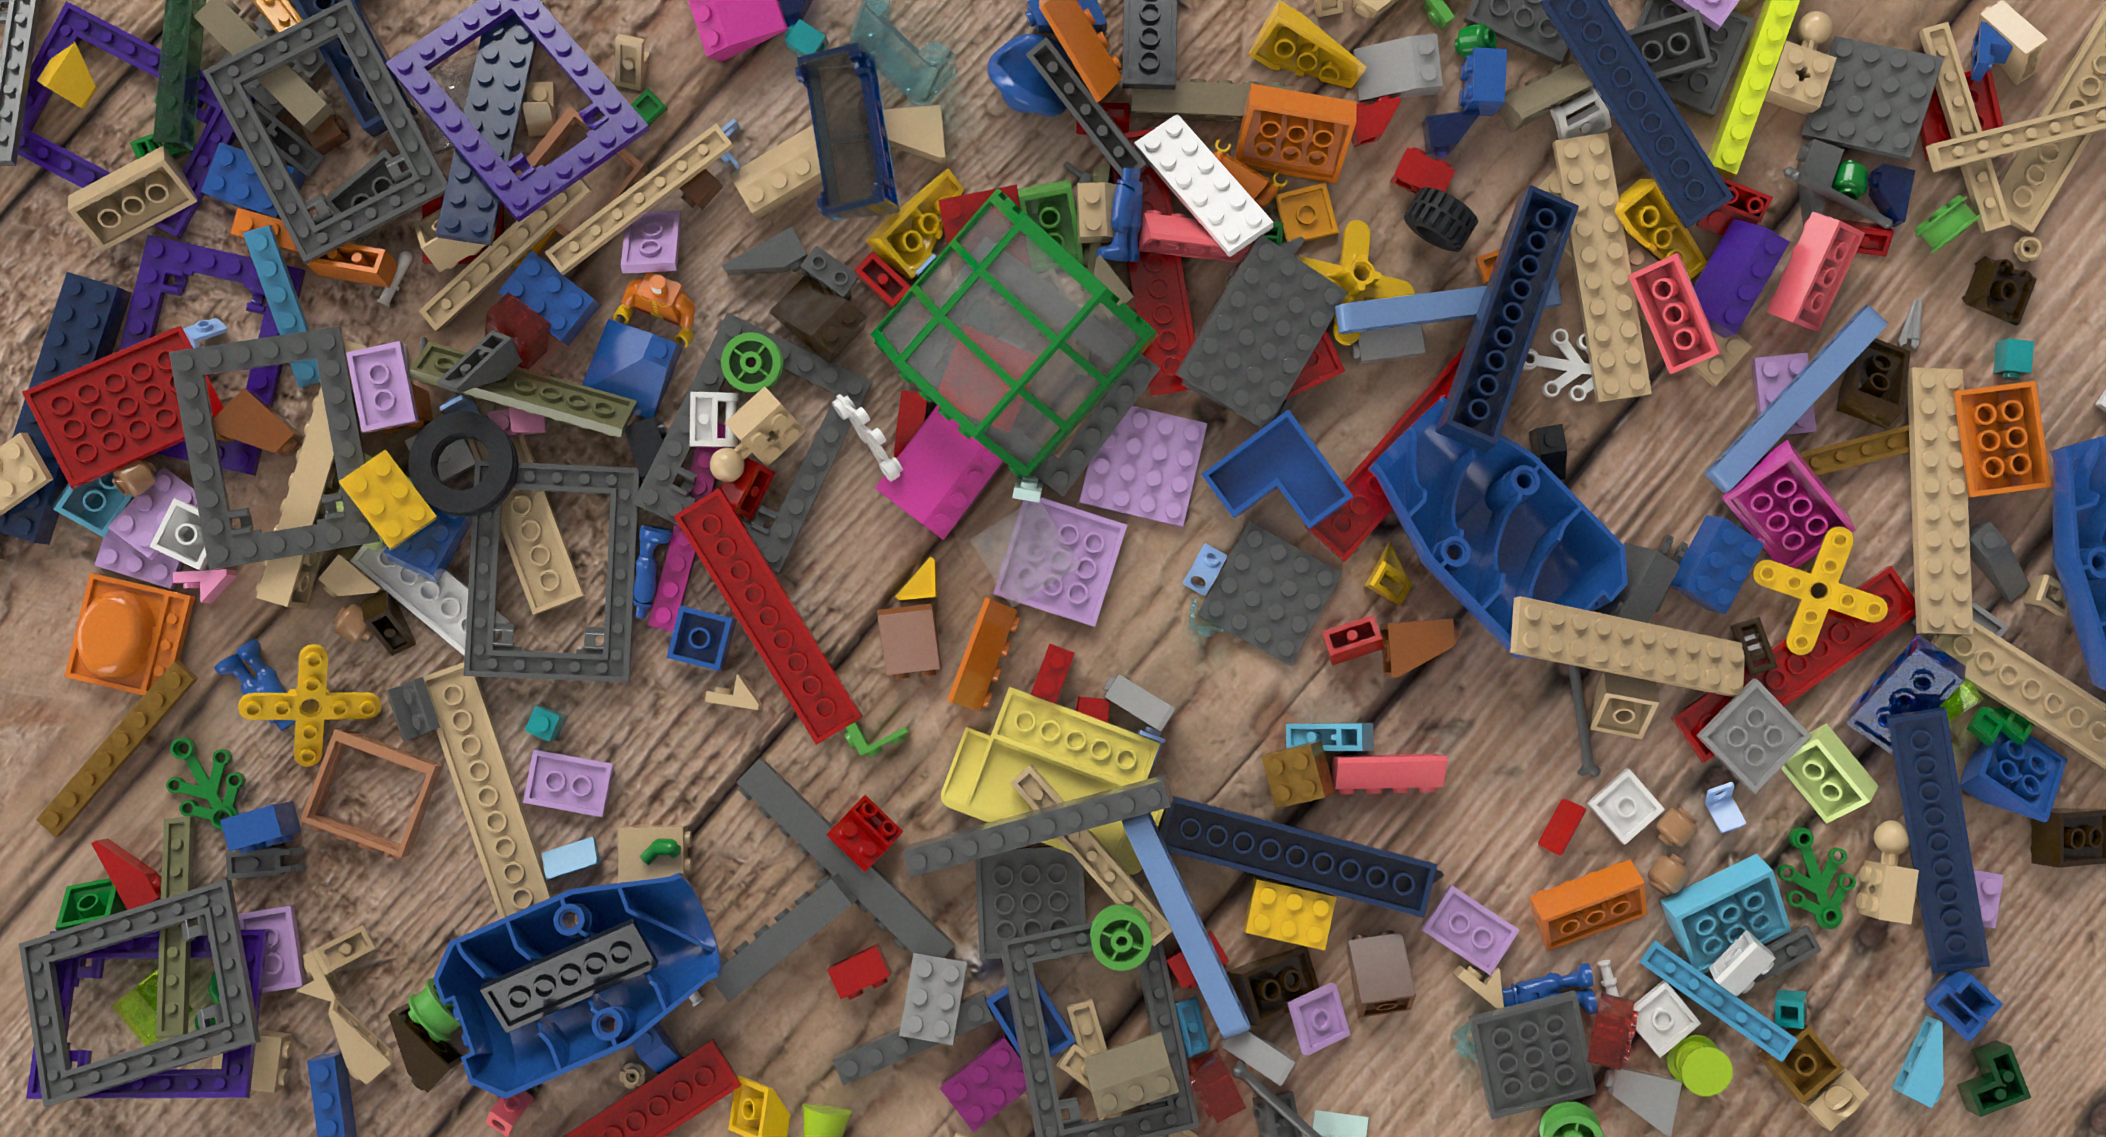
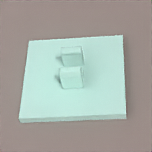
(1339, 1124)

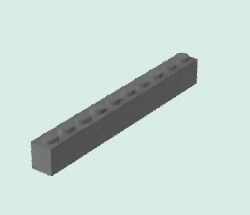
(1038, 825)
(872, 888)

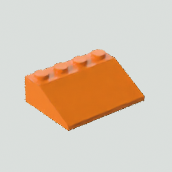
(1083, 45)
(1295, 133)
(2002, 439)
(983, 654)

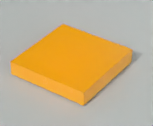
(1306, 213)

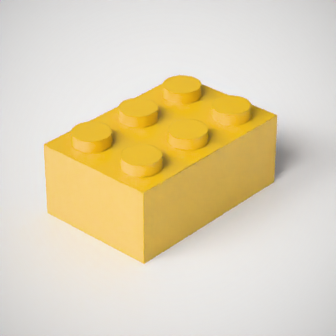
(387, 500)
(1289, 913)

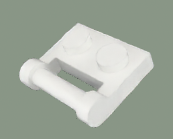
(1589, 122)
(704, 419)

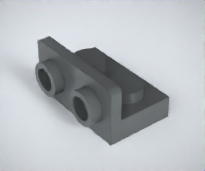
(829, 272)
(413, 709)
(1270, 1121)

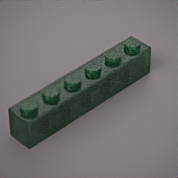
(178, 75)

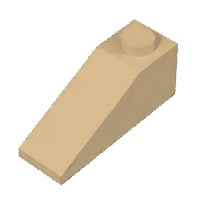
(360, 1047)

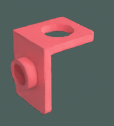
(508, 1112)

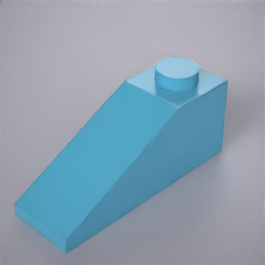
(1333, 735)
(1923, 1068)

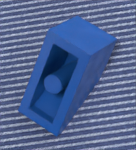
(657, 1049)

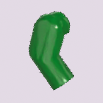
(661, 847)

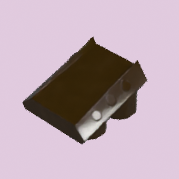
(2000, 289)

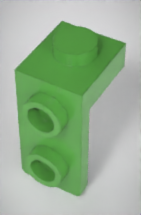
(1438, 13)
(856, 738)

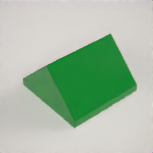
(88, 903)

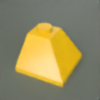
(758, 1111)

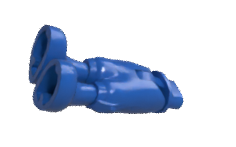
(1125, 218)
(646, 567)
(266, 677)
(1550, 985)

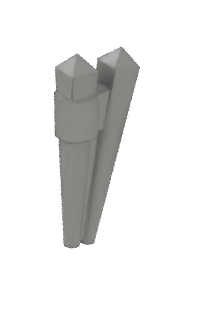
(1911, 328)

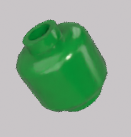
(1474, 36)
(1851, 179)

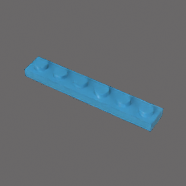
(280, 294)
(1718, 1001)

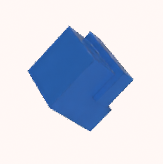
(1963, 1003)

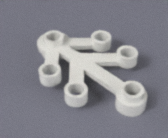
(1573, 366)
(859, 417)

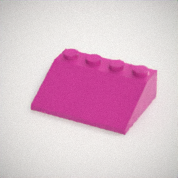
(736, 25)
(939, 474)
(1786, 506)

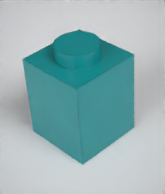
(805, 39)
(2013, 358)
(545, 723)
(1791, 1008)

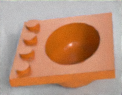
(127, 633)

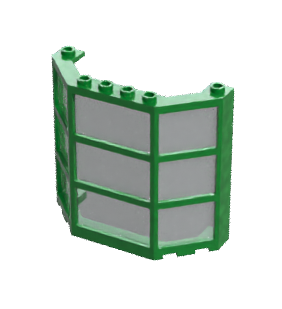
(1011, 336)

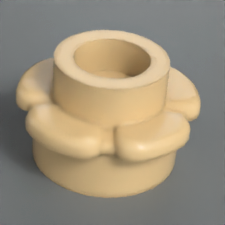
(2033, 245)
(638, 1070)

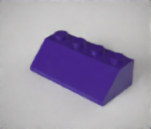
(1737, 274)

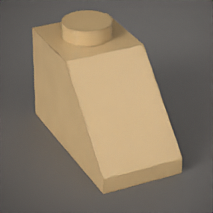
(347, 579)

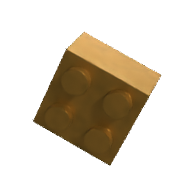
(1298, 774)
(1806, 1066)

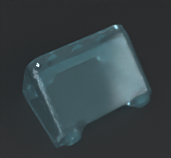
(912, 71)

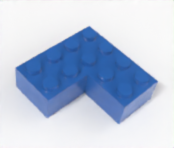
(1282, 459)

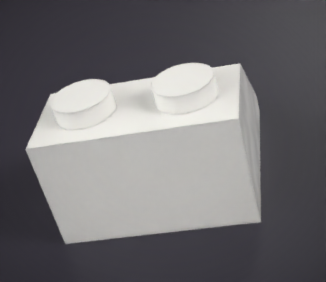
(182, 535)
(1742, 964)

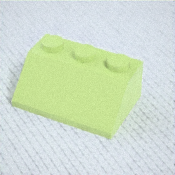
(1829, 775)

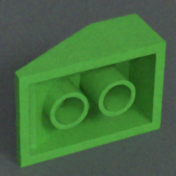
(1054, 211)

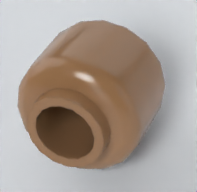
(135, 477)
(350, 624)
(1676, 827)
(1668, 874)

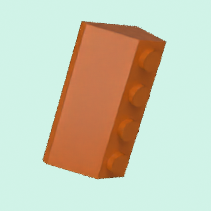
(1589, 904)

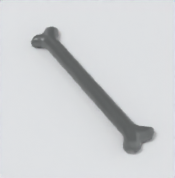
(1838, 197)
(1588, 765)
(1241, 1072)

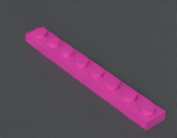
(680, 553)

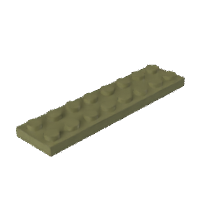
(535, 393)

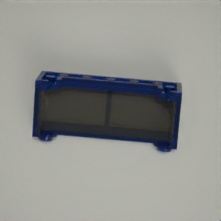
(849, 133)

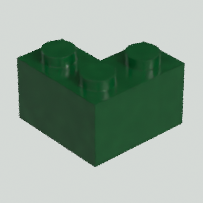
(1999, 1083)

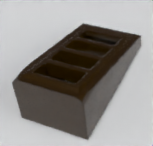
(1755, 624)

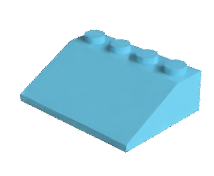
(1722, 907)

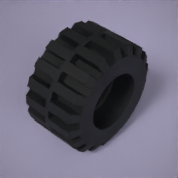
(1440, 219)

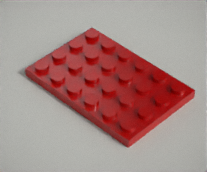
(114, 409)

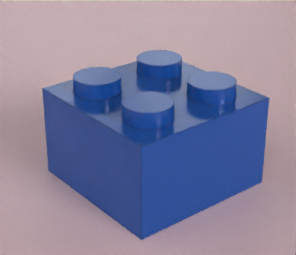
(1483, 81)
(701, 638)
(261, 827)

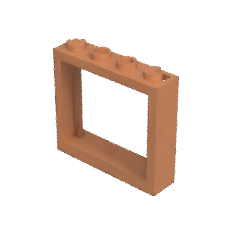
(558, 136)
(343, 831)

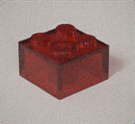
(525, 326)
(1612, 1032)
(1217, 1086)

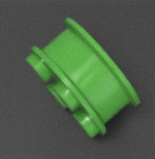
(1946, 223)
(739, 352)
(1116, 922)
(432, 1014)
(1570, 1120)

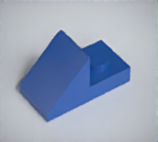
(1987, 49)

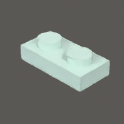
(1028, 489)

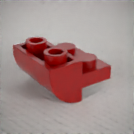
(1746, 206)
(864, 833)

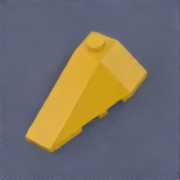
(1300, 46)
(1656, 226)
(910, 235)

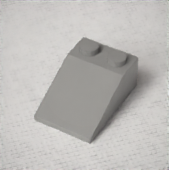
(1400, 68)

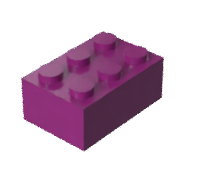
(986, 1083)

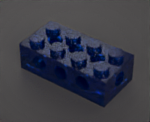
(1913, 682)

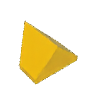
(69, 76)
(1389, 577)
(922, 584)

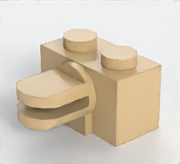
(1836, 1100)

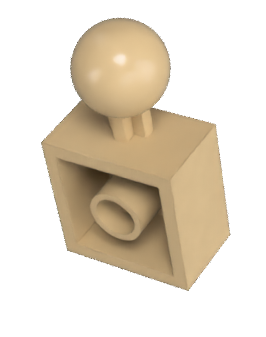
(1805, 64)
(763, 429)
(1887, 888)

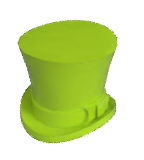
(1700, 1065)
(824, 1120)

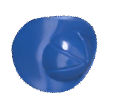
(1020, 80)

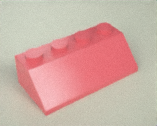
(1181, 237)
(1815, 271)
(1674, 313)
(1388, 771)

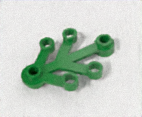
(208, 787)
(1817, 881)

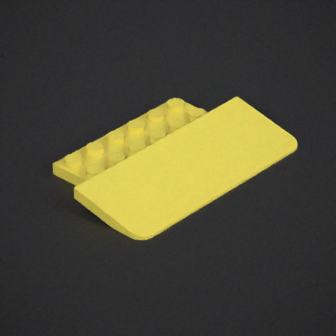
(1066, 747)

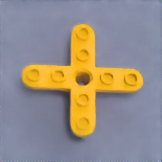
(1355, 263)
(1835, 596)
(309, 715)

